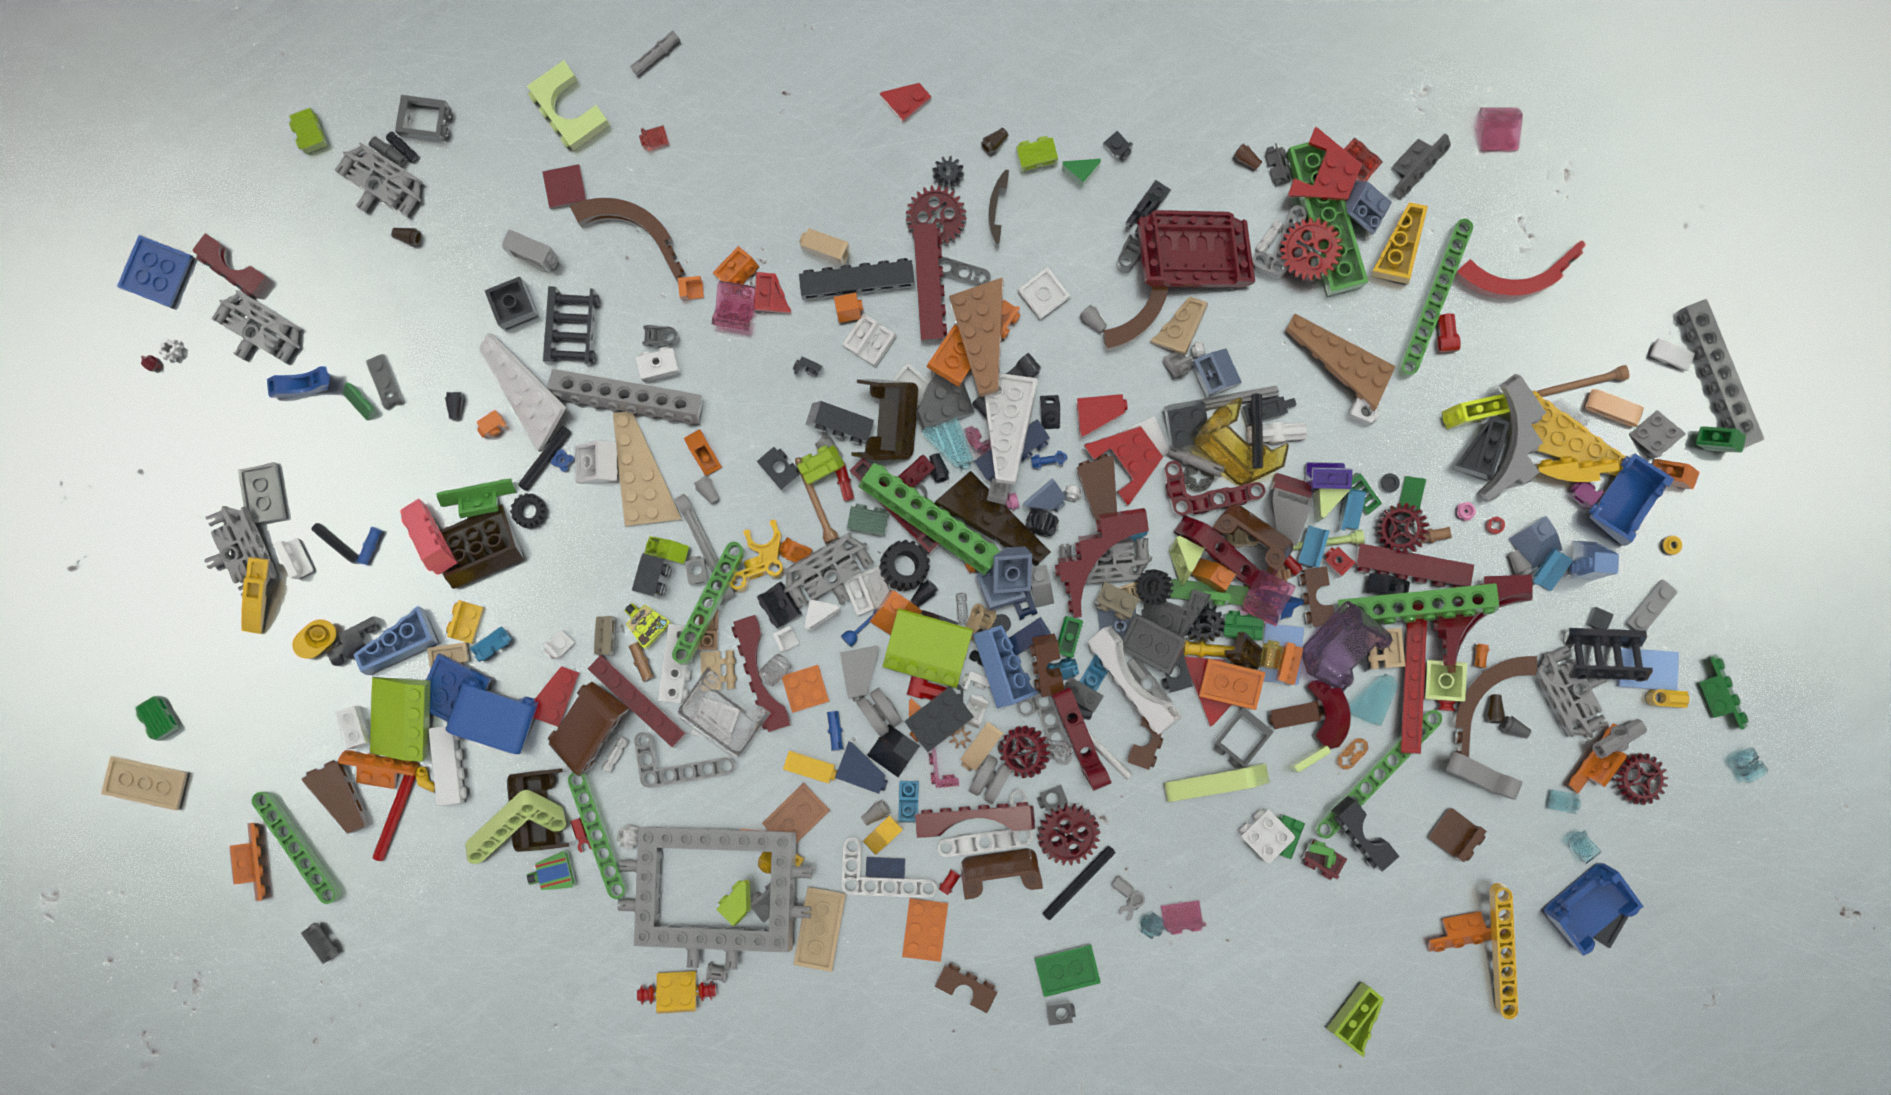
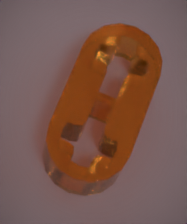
(1355, 756)

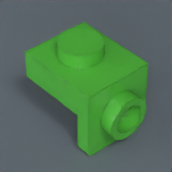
(1319, 847)

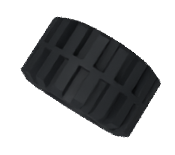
(918, 557)

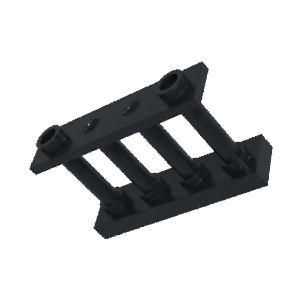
(553, 316)
(1609, 637)

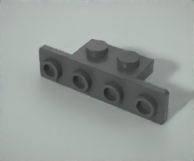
(1418, 161)

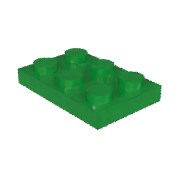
(1067, 970)

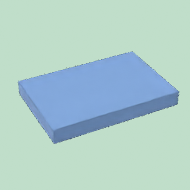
(1282, 634)
(1664, 669)

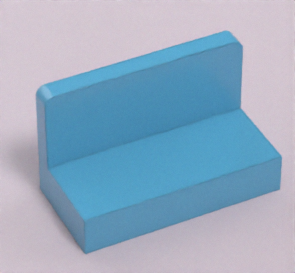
(1352, 509)
(1313, 546)
(1552, 569)

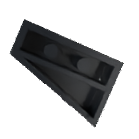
(839, 422)
(1485, 450)

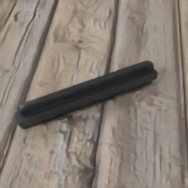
(1257, 431)
(544, 458)

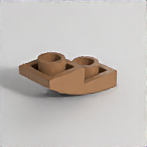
(710, 639)

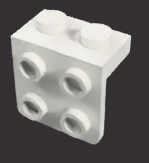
(1266, 835)

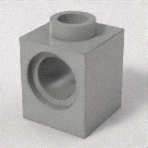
(700, 578)

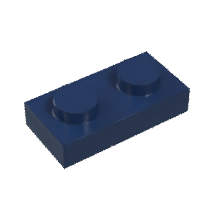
(885, 867)

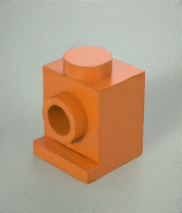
(491, 424)

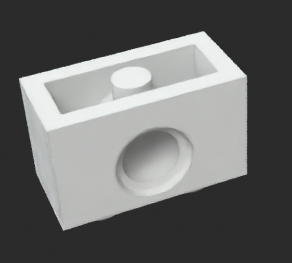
(353, 727)

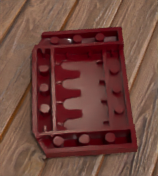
(1195, 249)

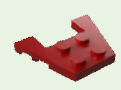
(1335, 174)
(1135, 454)

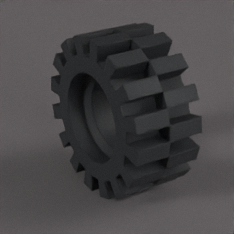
(517, 510)
(1163, 592)

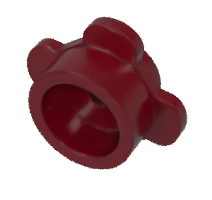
(149, 362)

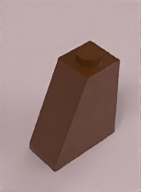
(1297, 714)

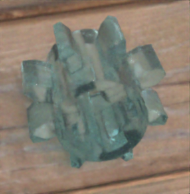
(1152, 925)

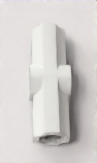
(1280, 432)

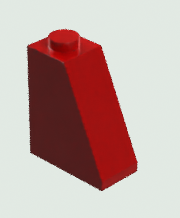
(1098, 412)

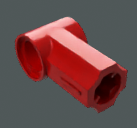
(1448, 338)
(923, 689)

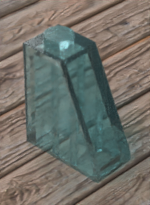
(950, 443)
(1374, 700)

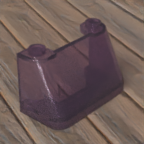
(1342, 645)

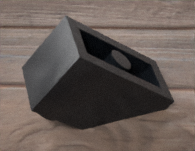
(1386, 584)

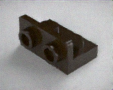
(1246, 652)

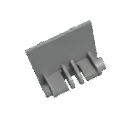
(1657, 434)

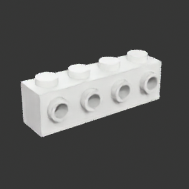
(673, 674)
(447, 767)

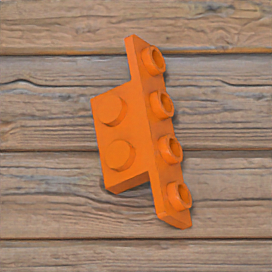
(376, 769)
(1597, 769)
(245, 862)
(1461, 931)

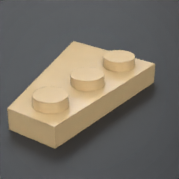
(1181, 329)

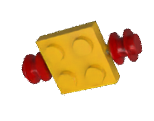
(676, 992)

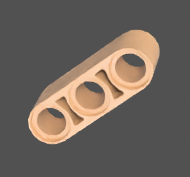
(1614, 408)

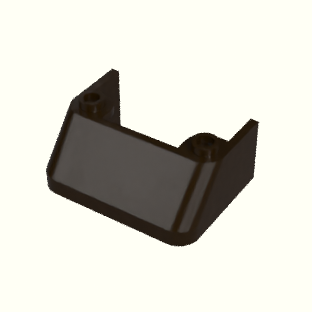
(895, 420)
(532, 835)

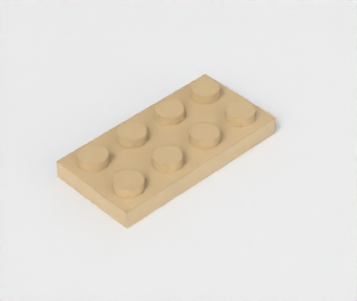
(144, 783)
(820, 934)

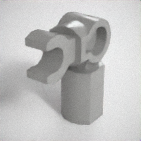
(1126, 889)

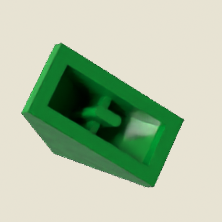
(1081, 170)

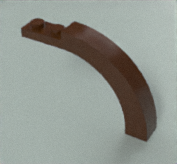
(613, 208)
(1137, 326)
(1478, 687)

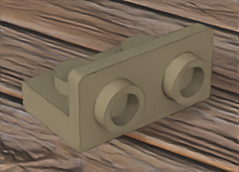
(1117, 601)
(604, 635)

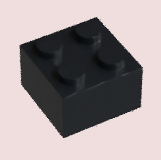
(511, 303)
(1184, 422)
(651, 576)

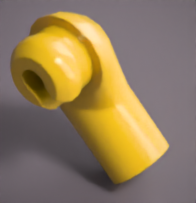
(423, 779)

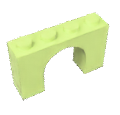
(545, 92)

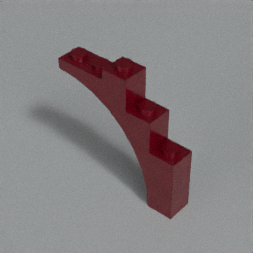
(1113, 528)
(1454, 630)

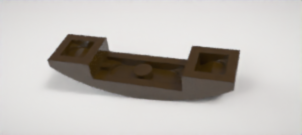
(1000, 186)

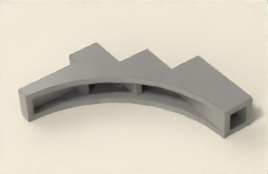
(1524, 440)

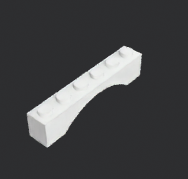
(1109, 648)

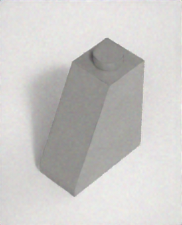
(1290, 513)
(858, 670)

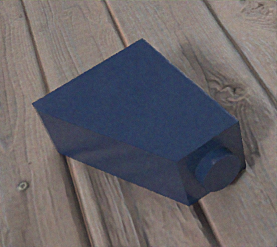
(1023, 638)
(860, 770)

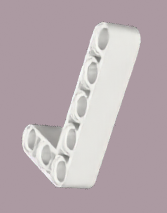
(879, 881)

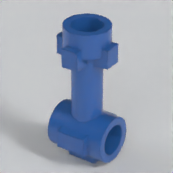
(1059, 458)

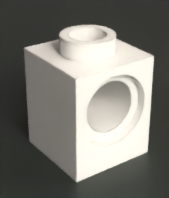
(1355, 412)

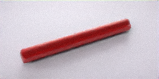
(393, 817)

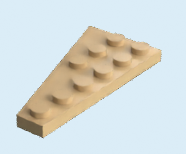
(641, 482)

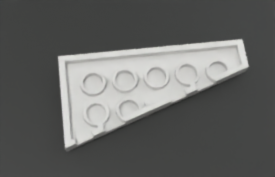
(530, 399)
(1008, 423)

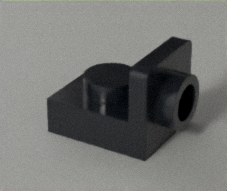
(1118, 146)
(811, 367)

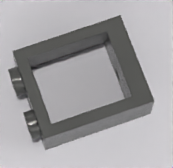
(404, 114)
(1253, 721)

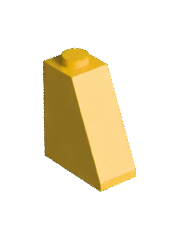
(810, 767)
(883, 834)

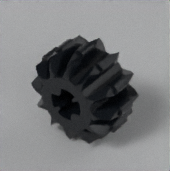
(941, 169)
(1042, 522)

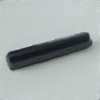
(334, 542)

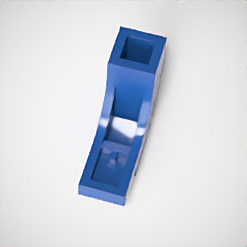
(298, 384)

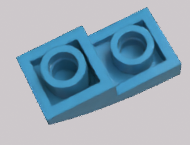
(1094, 673)
(908, 801)

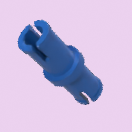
(369, 545)
(835, 730)

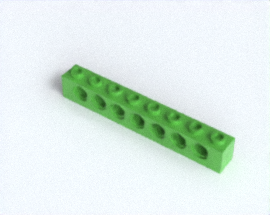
(919, 518)
(1487, 592)

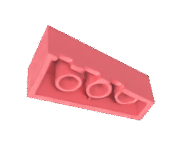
(427, 537)

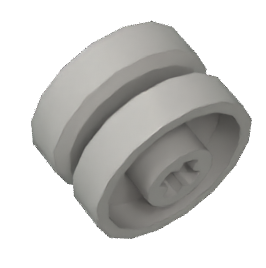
(880, 711)
(990, 779)

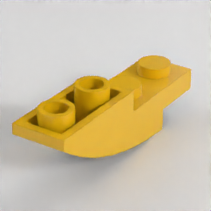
(1569, 469)
(254, 595)

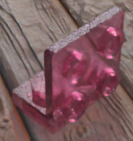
(1501, 128)
(734, 305)
(973, 436)
(1268, 597)
(947, 781)
(1182, 916)

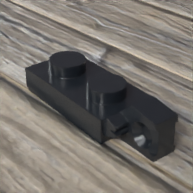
(1271, 408)

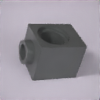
(1061, 798)
(1053, 1007)

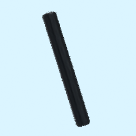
(1079, 882)

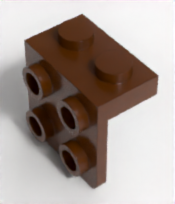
(1457, 835)

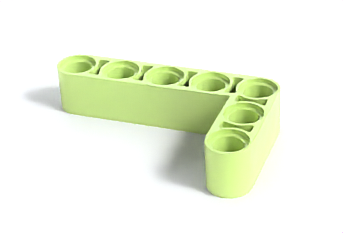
(1217, 783)
(514, 814)

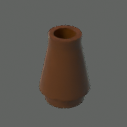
(1247, 156)

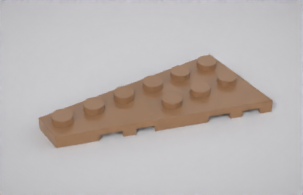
(980, 326)
(1347, 362)

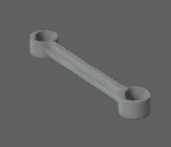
(687, 511)

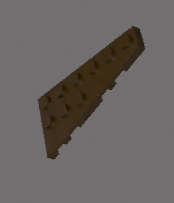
(969, 501)

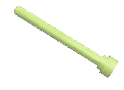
(1355, 538)

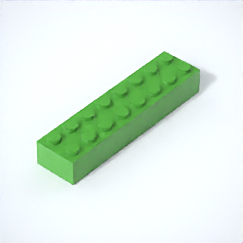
(1350, 273)

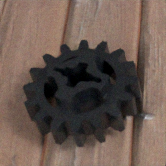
(1207, 630)

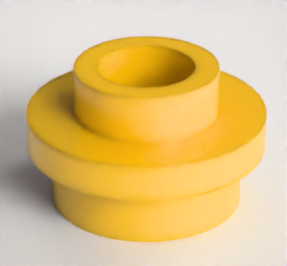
(1667, 545)

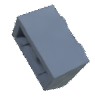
(1367, 205)
(1216, 372)

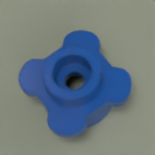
(556, 461)

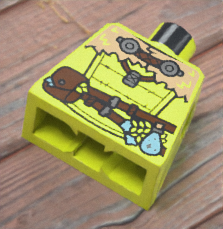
(646, 624)

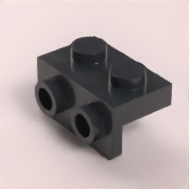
(778, 605)

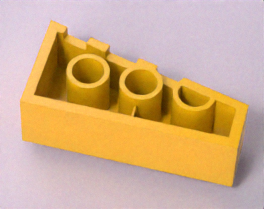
(1400, 252)

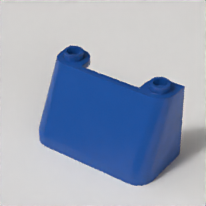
(1629, 498)
(491, 717)
(1592, 905)

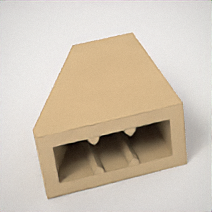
(825, 247)
(981, 747)

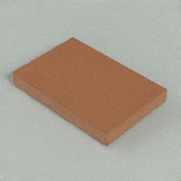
(797, 813)

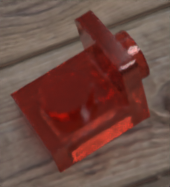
(654, 138)

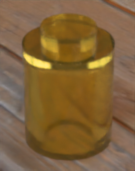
(1271, 655)

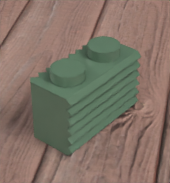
(868, 521)

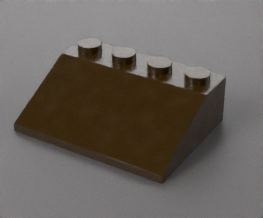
(481, 546)

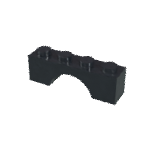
(1351, 817)

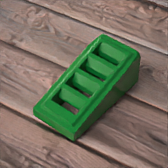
(1363, 483)

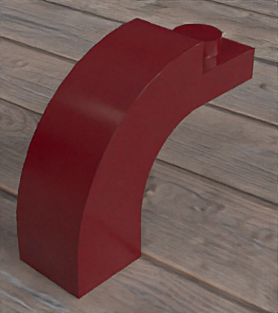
(1336, 714)

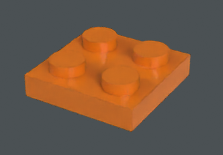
(805, 688)

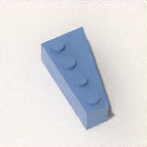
(1592, 561)
(399, 642)
(1003, 667)

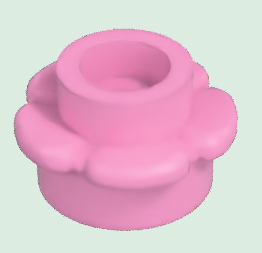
(1012, 501)
(1469, 507)

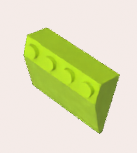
(927, 648)
(400, 718)

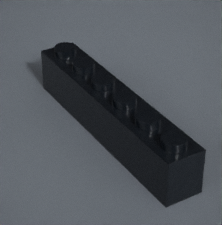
(856, 279)

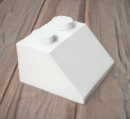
(596, 462)

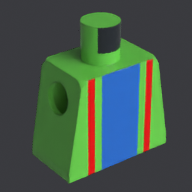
(553, 872)

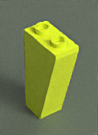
(1475, 411)

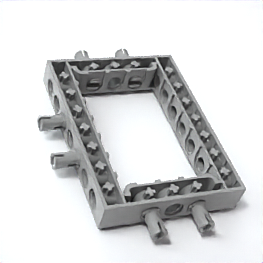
(782, 891)

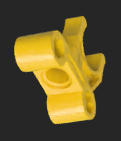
(760, 565)

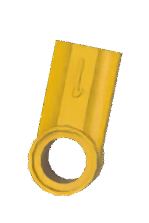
(1668, 698)

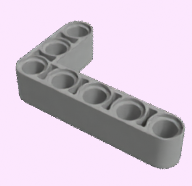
(678, 770)

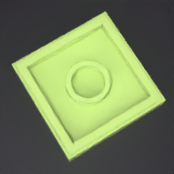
(1309, 759)

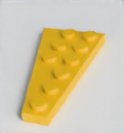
(1568, 437)

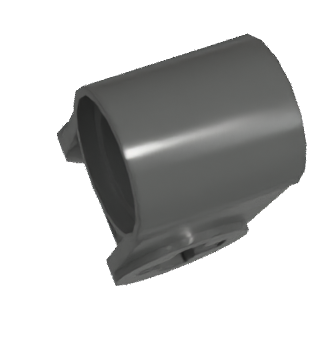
(1130, 251)
(656, 336)

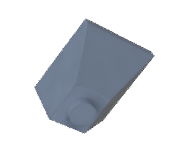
(1046, 498)
(1536, 541)
(1012, 570)

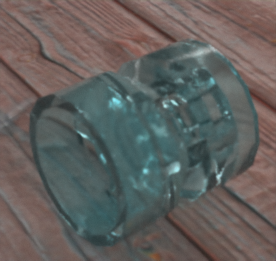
(1754, 770)

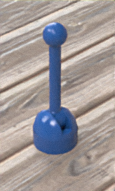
(850, 636)

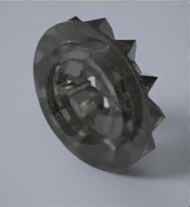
(1191, 482)

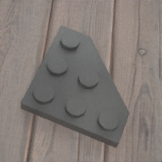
(943, 402)

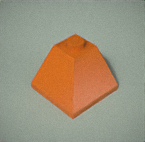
(886, 612)

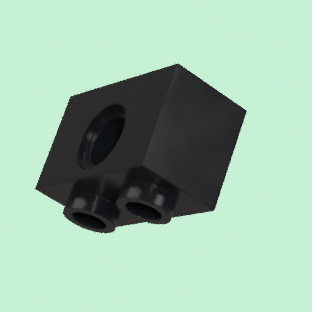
(783, 479)
(1179, 682)

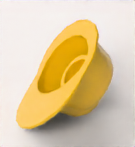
(313, 638)

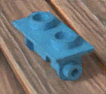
(490, 643)
(1067, 667)

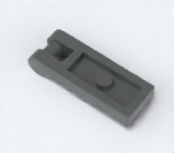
(384, 380)

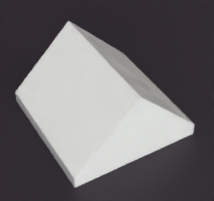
(818, 613)

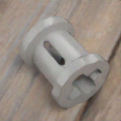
(716, 973)

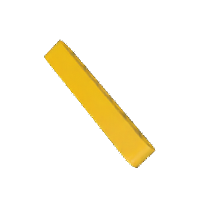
(1500, 942)

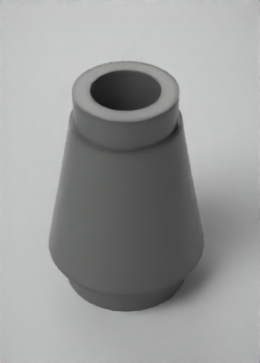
(1515, 727)

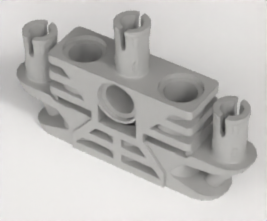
(386, 169)
(257, 313)
(226, 538)
(821, 559)
(1122, 561)
(1566, 709)

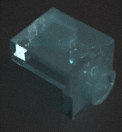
(1564, 801)
(1584, 846)

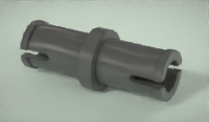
(387, 151)

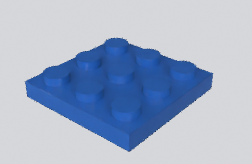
(154, 271)
(446, 679)

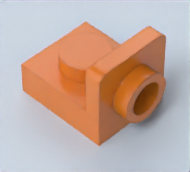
(793, 550)

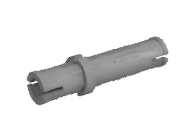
(653, 54)
(1187, 457)

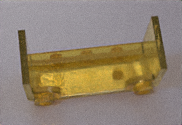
(1229, 450)

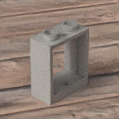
(529, 250)

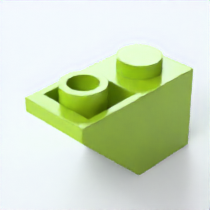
(667, 549)
(737, 904)

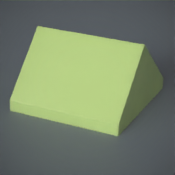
(1325, 500)
(1184, 557)
(1445, 685)

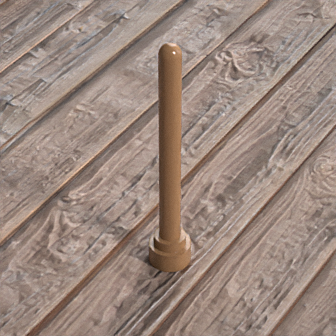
(1620, 373)
(828, 534)

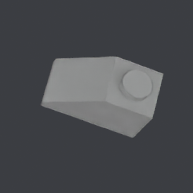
(1041, 586)

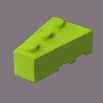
(1357, 1018)

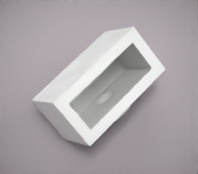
(657, 364)

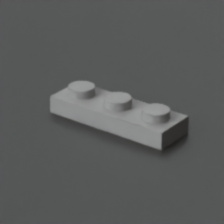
(1652, 606)

